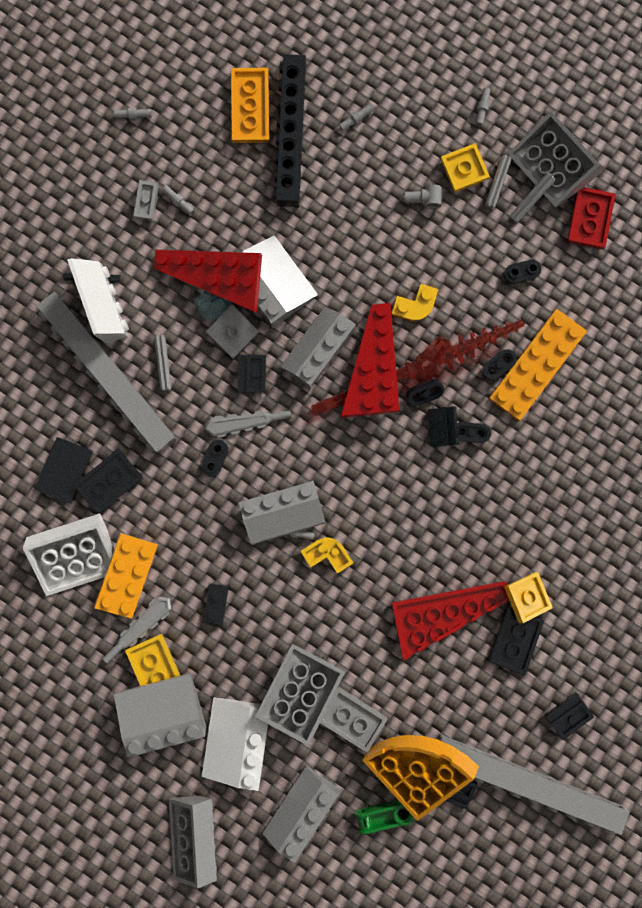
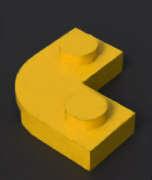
(417, 309)
(329, 549)

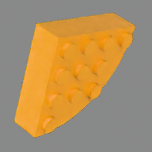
(420, 771)

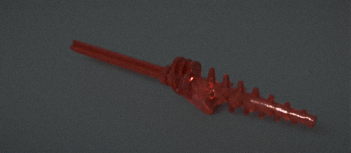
(436, 353)

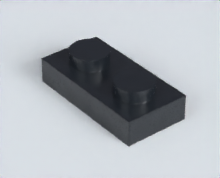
(216, 604)

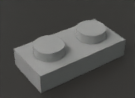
(146, 200)

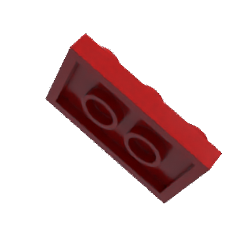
(591, 218)

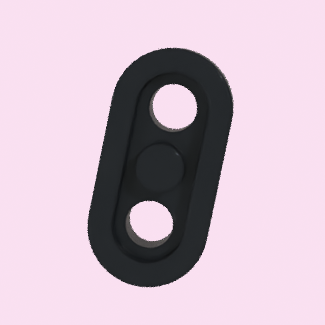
(523, 272)
(499, 365)
(424, 392)
(470, 432)
(216, 458)

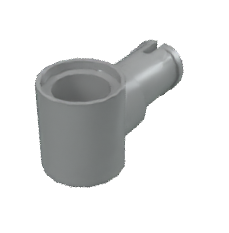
(430, 197)

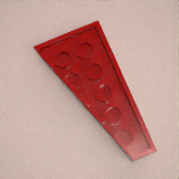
(224, 274)
(374, 377)
(435, 616)

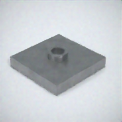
(232, 331)

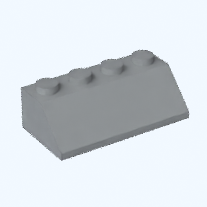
(318, 346)
(282, 512)
(300, 813)
(192, 840)

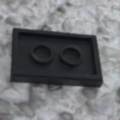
(63, 469)
(108, 481)
(515, 642)

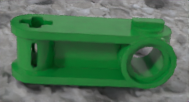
(382, 817)

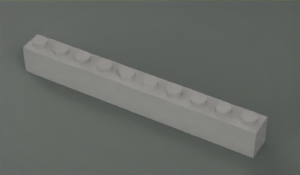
(107, 373)
(544, 790)

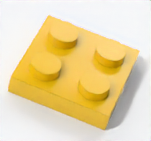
(464, 167)
(528, 597)

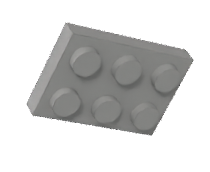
(353, 719)

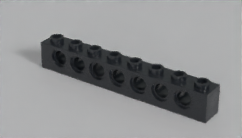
(291, 66)

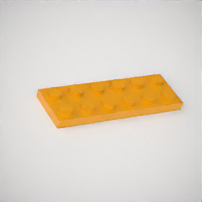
(537, 365)

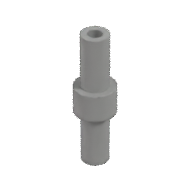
(482, 107)
(132, 113)
(356, 117)
(178, 200)
(303, 534)

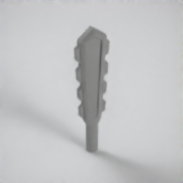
(234, 424)
(148, 619)

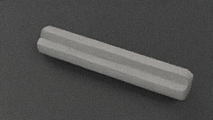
(498, 181)
(532, 197)
(162, 362)

